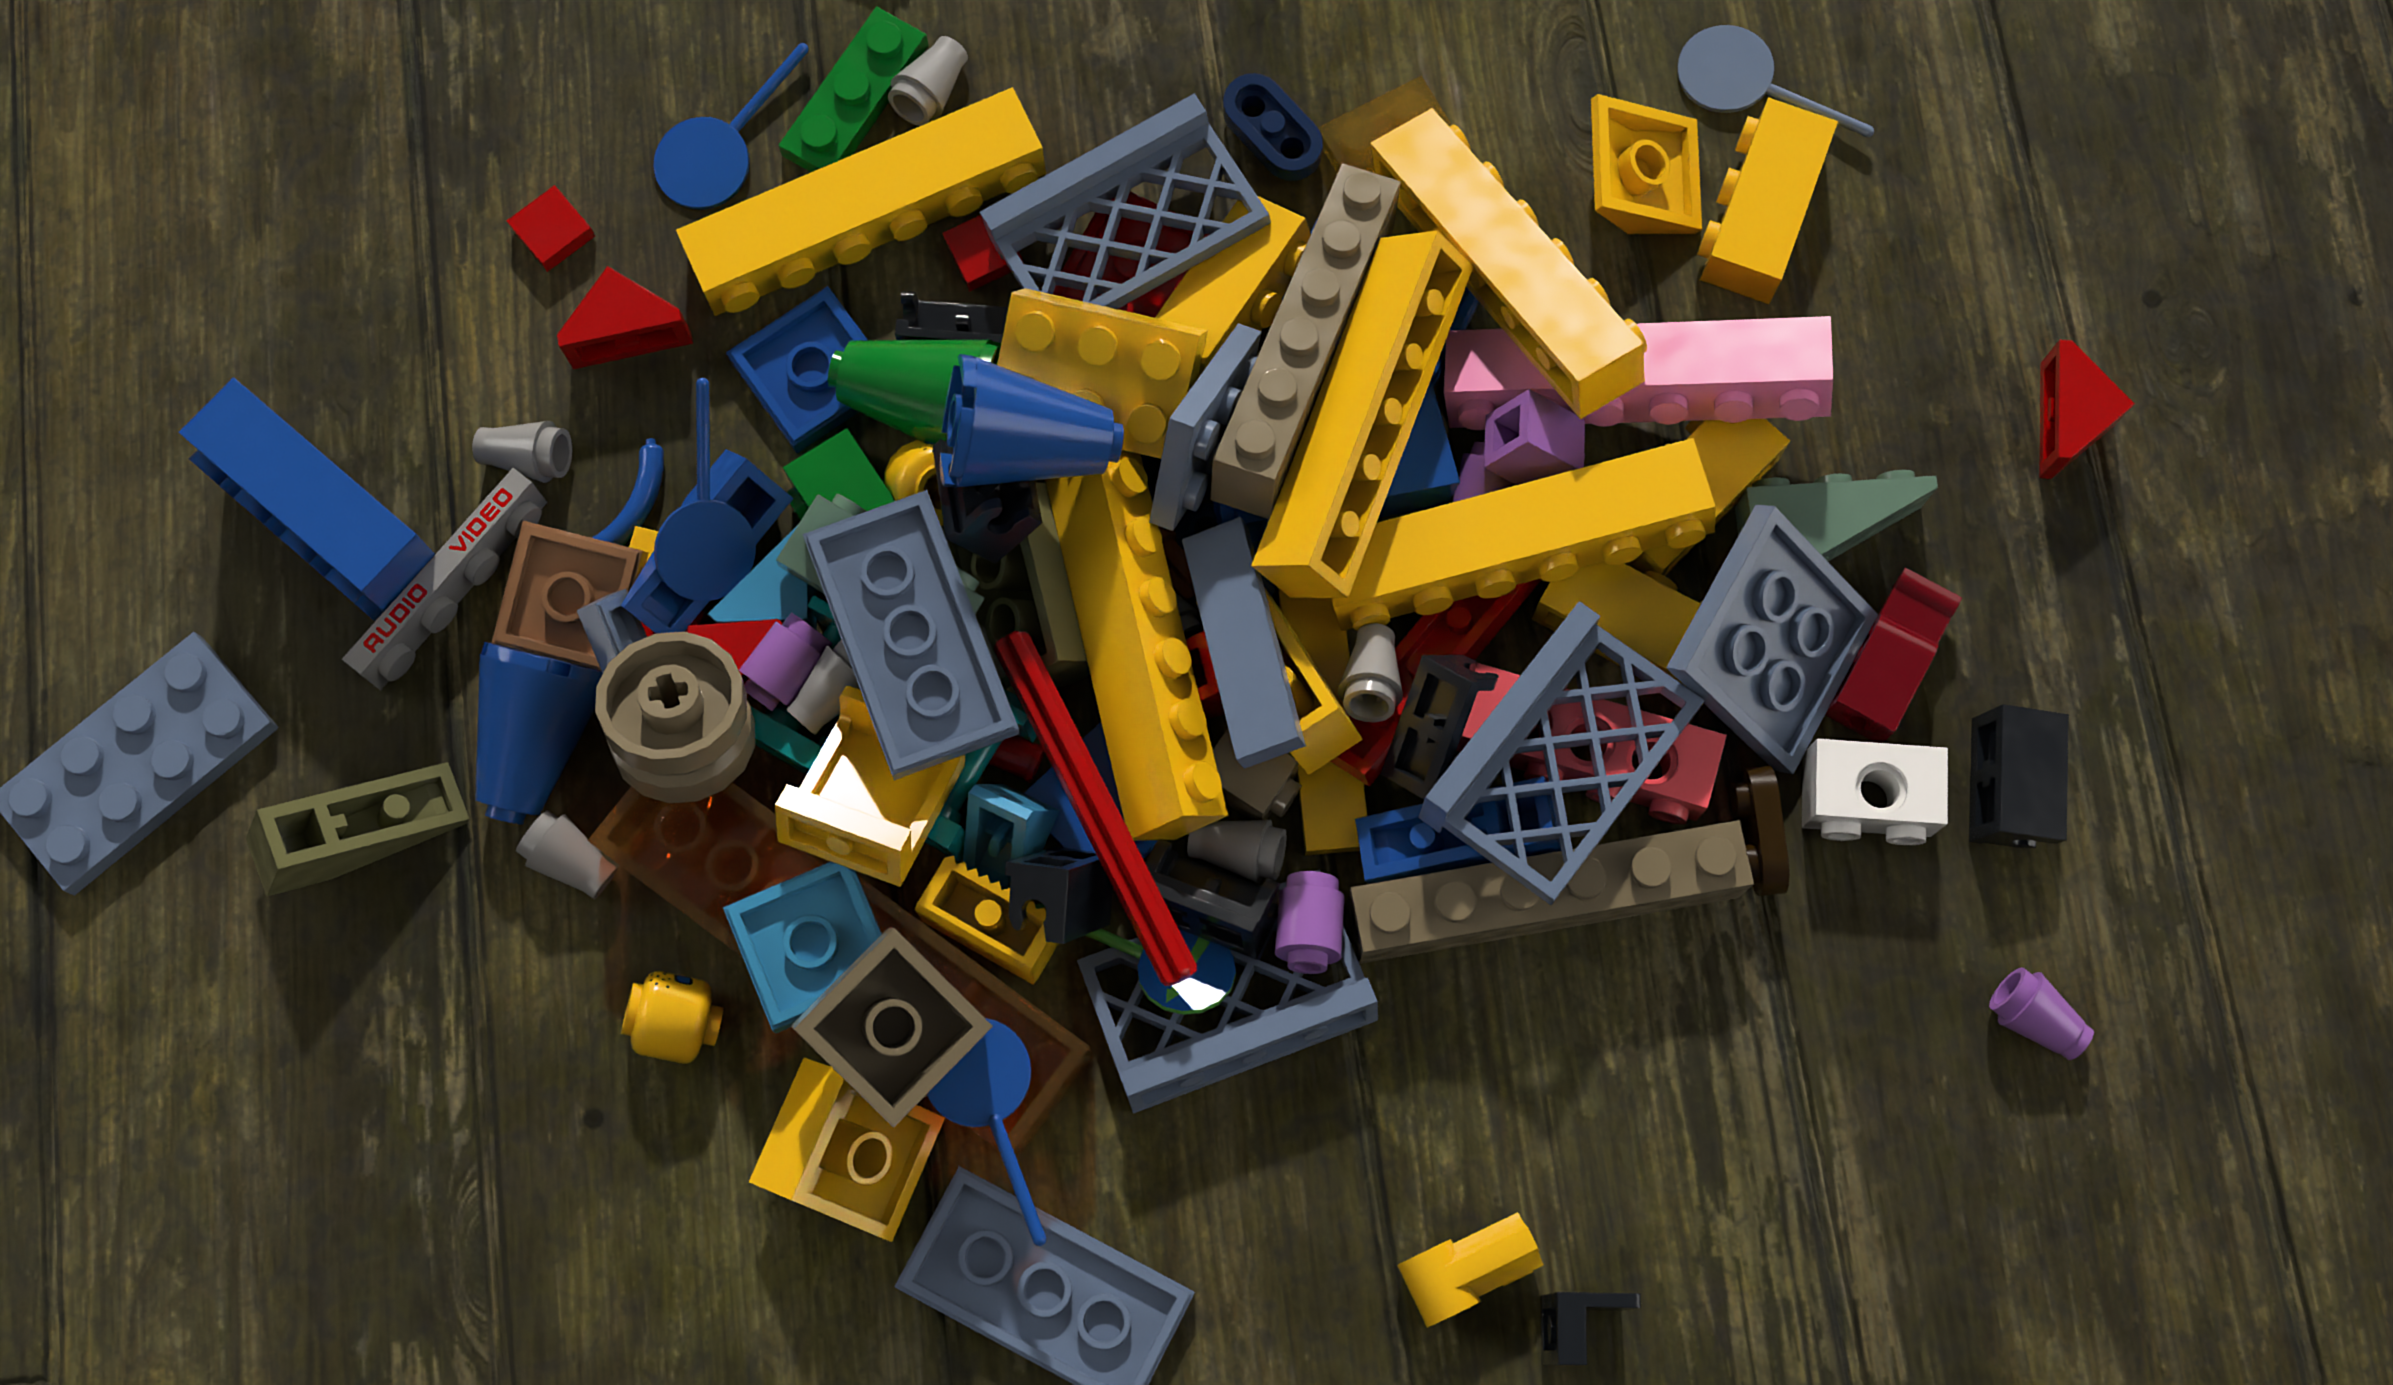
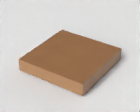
(550, 581)

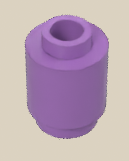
(783, 662)
(1310, 922)

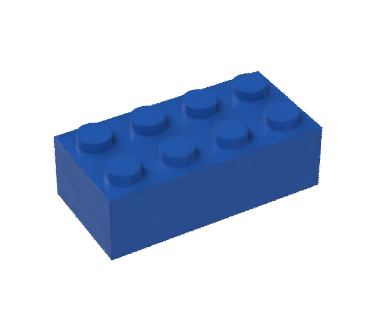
(305, 499)

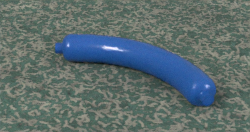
(642, 497)

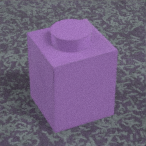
(1533, 439)

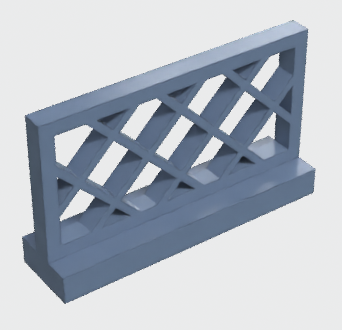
(1109, 173)
(1515, 719)
(1234, 1045)

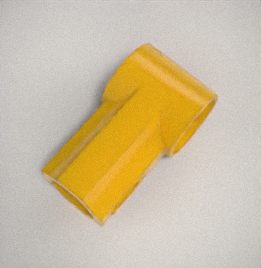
(1458, 1273)

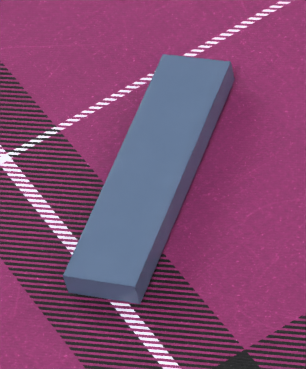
(1243, 644)

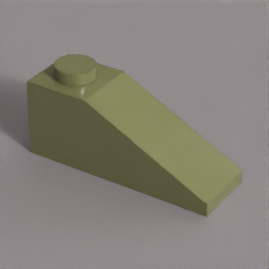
(352, 827)

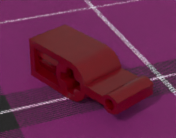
(1894, 657)

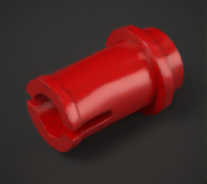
(1018, 757)

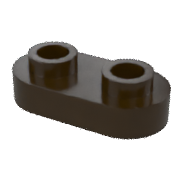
(1758, 805)

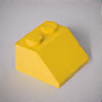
(842, 1154)

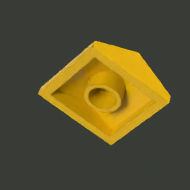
(1645, 168)

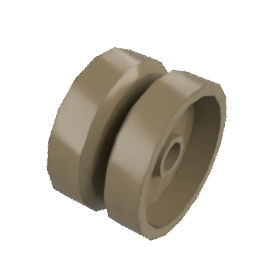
(676, 717)

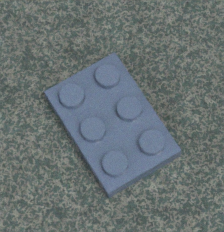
(1199, 426)

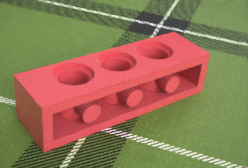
(1687, 767)

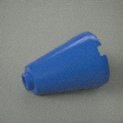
(1020, 429)
(527, 727)

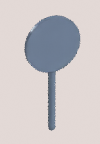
(1734, 69)

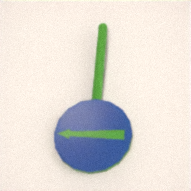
(1194, 995)

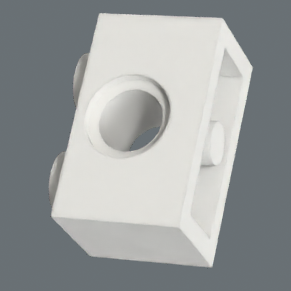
(1909, 775)

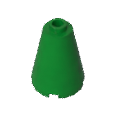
(902, 380)

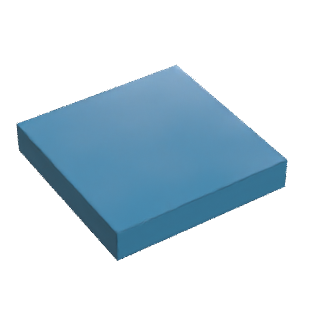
(802, 937)

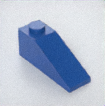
(736, 484)
(1404, 846)

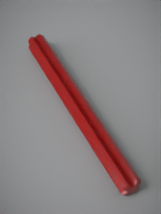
(1095, 809)

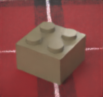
(891, 1026)

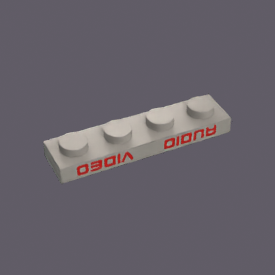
(434, 594)

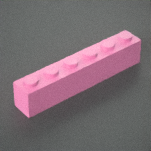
(1690, 371)

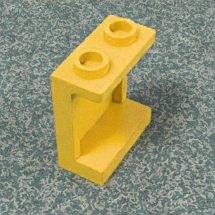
(853, 806)

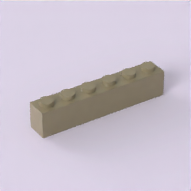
(1302, 342)
(1490, 905)

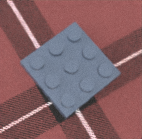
(1773, 639)

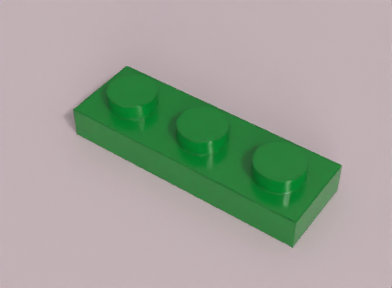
(853, 92)

